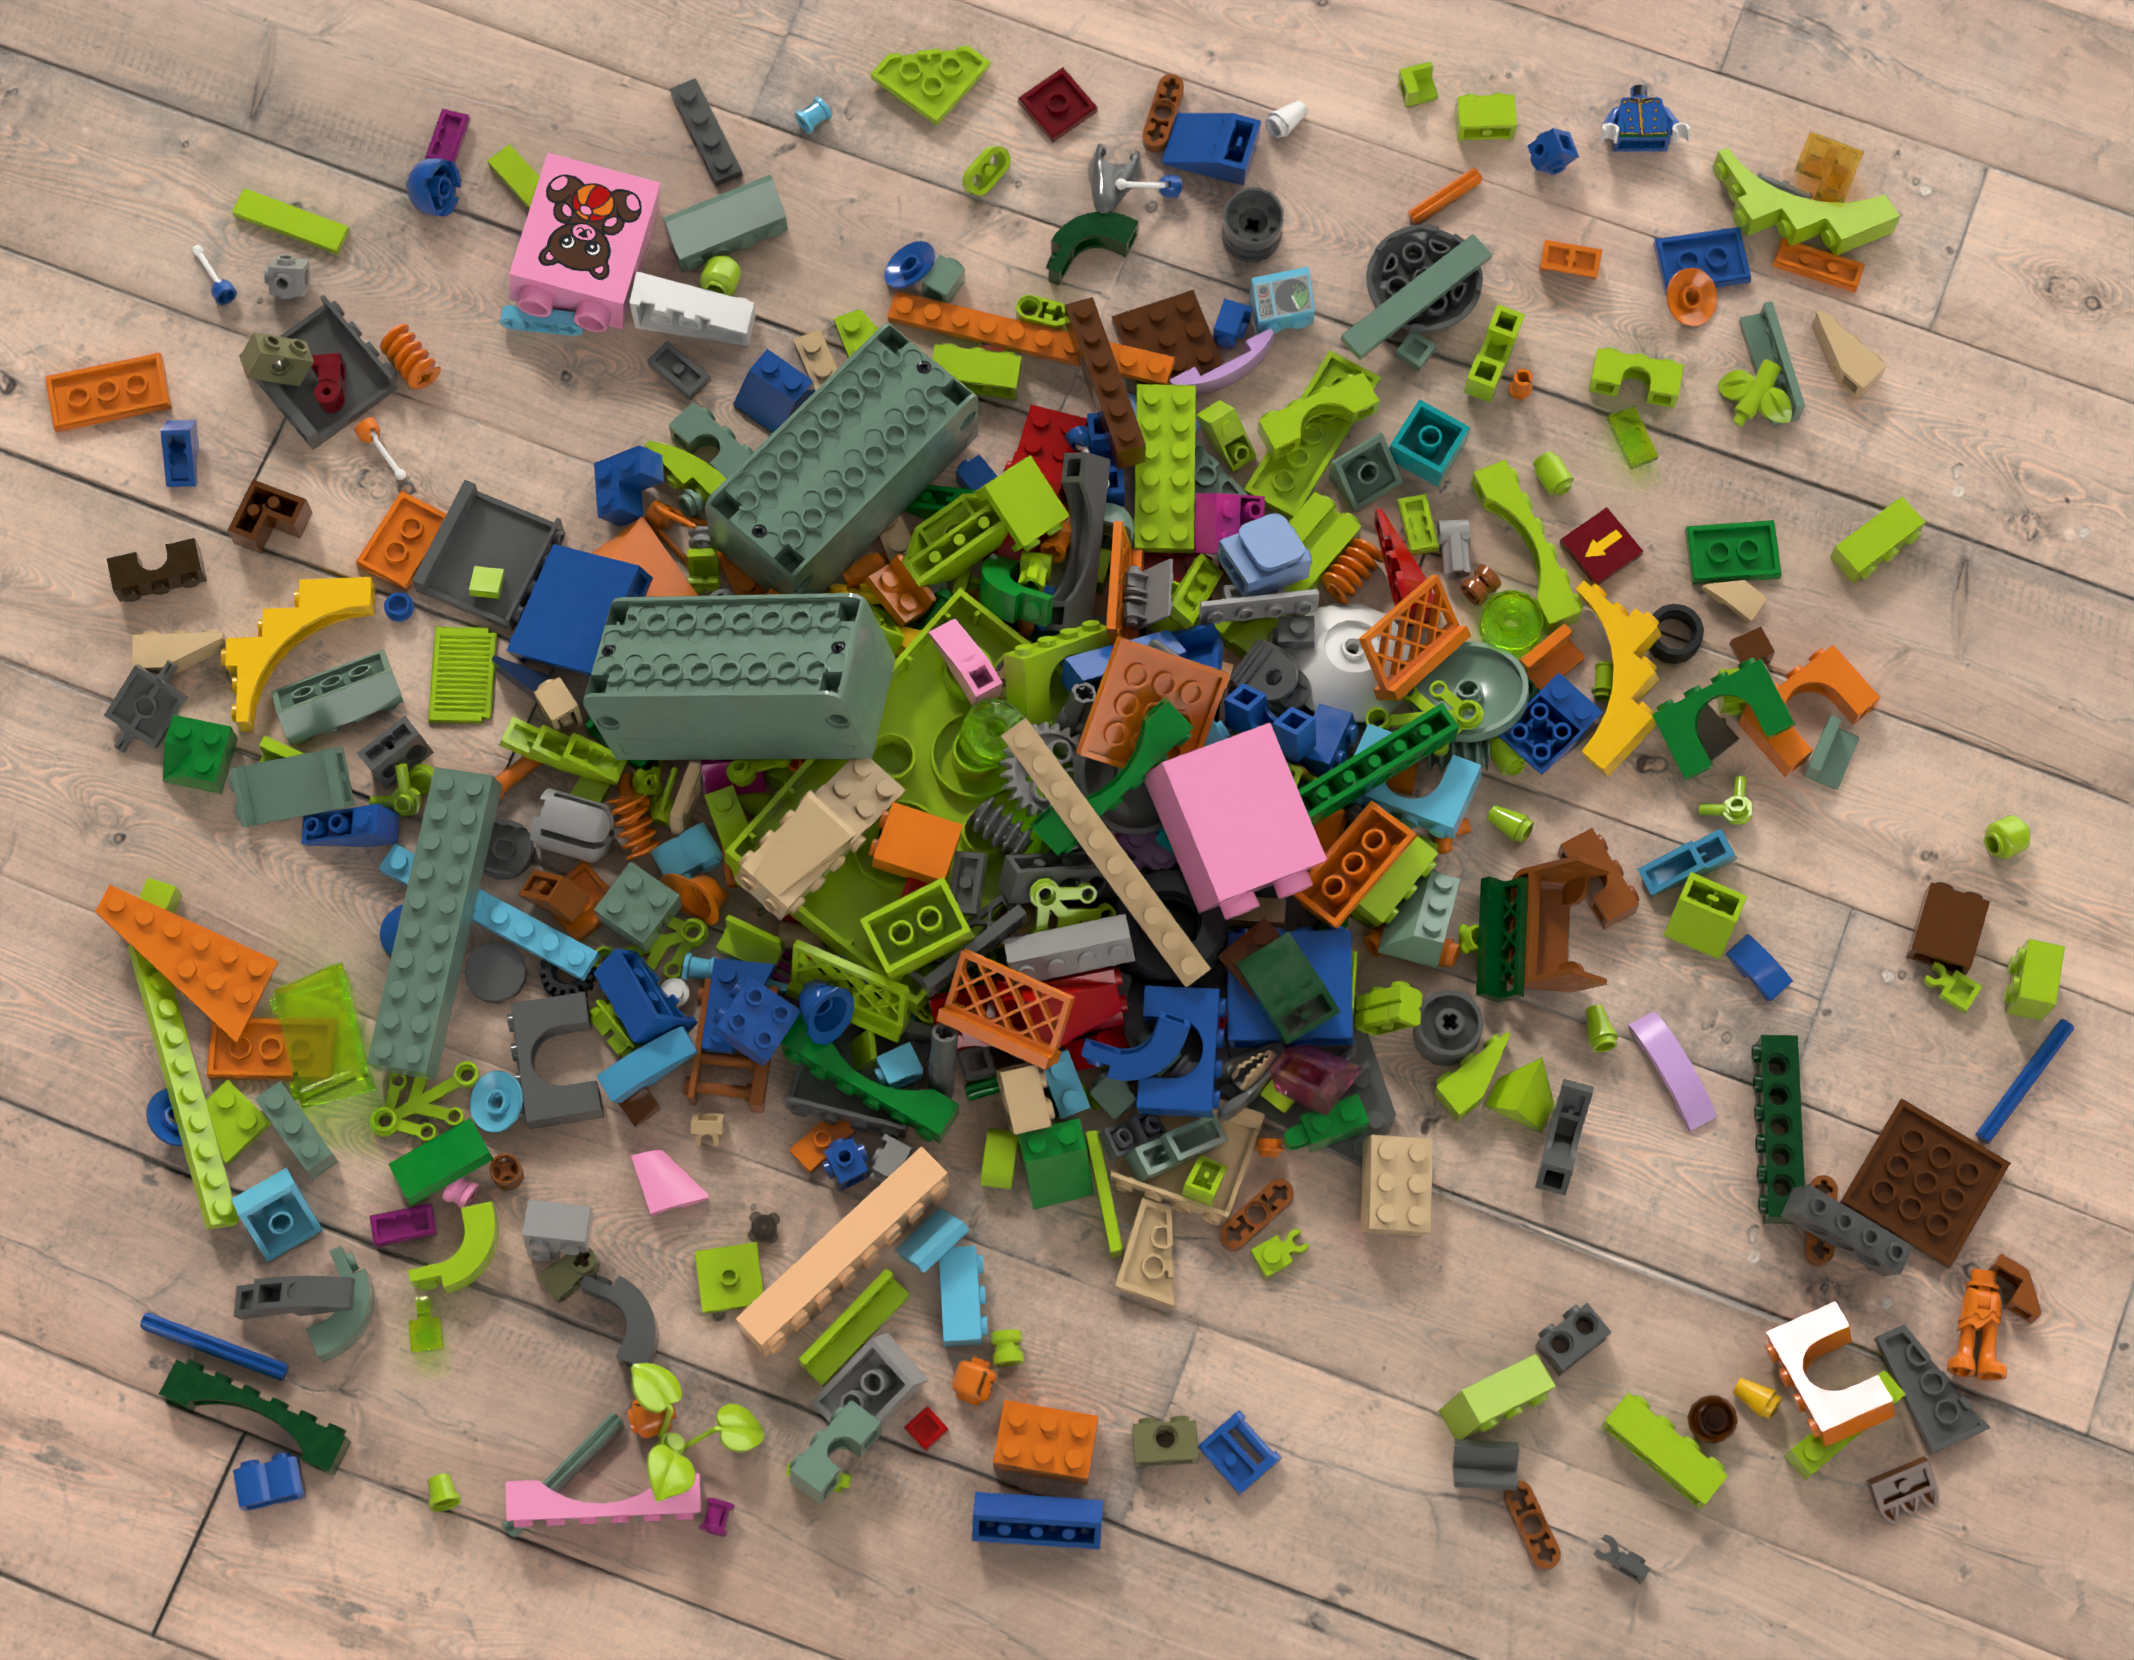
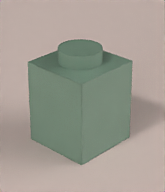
(943, 279)

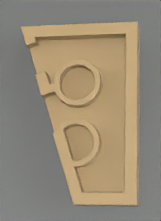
(1147, 1258)

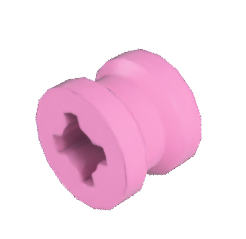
(461, 1192)

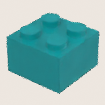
(1429, 442)

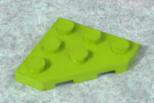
(931, 79)

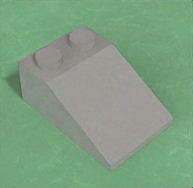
(876, 1379)

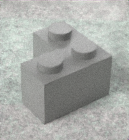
(556, 1229)

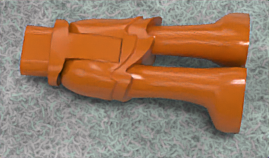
(1979, 1311)

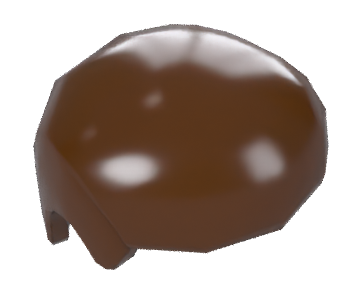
(1712, 1419)

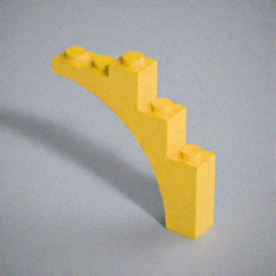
(282, 629)
(1625, 720)

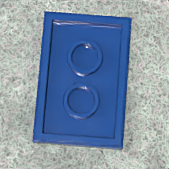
(1715, 252)

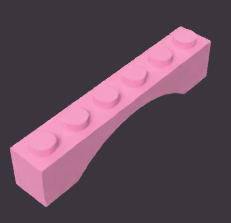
(534, 1501)

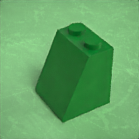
(1056, 1164)

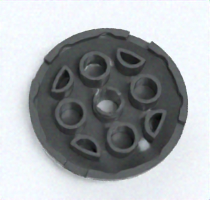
(1406, 256)

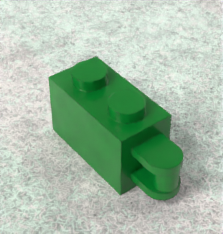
(1319, 1131)

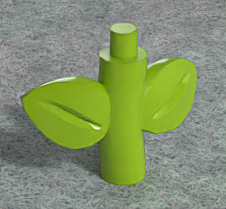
(1757, 394)

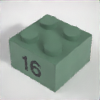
(638, 907)

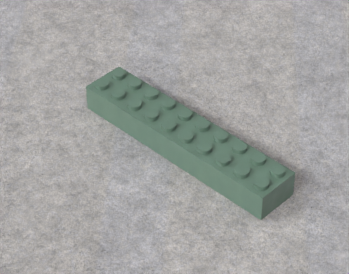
(435, 923)

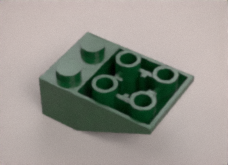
(1287, 988)

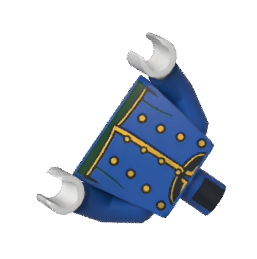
(1642, 124)

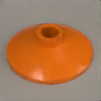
(1700, 293)

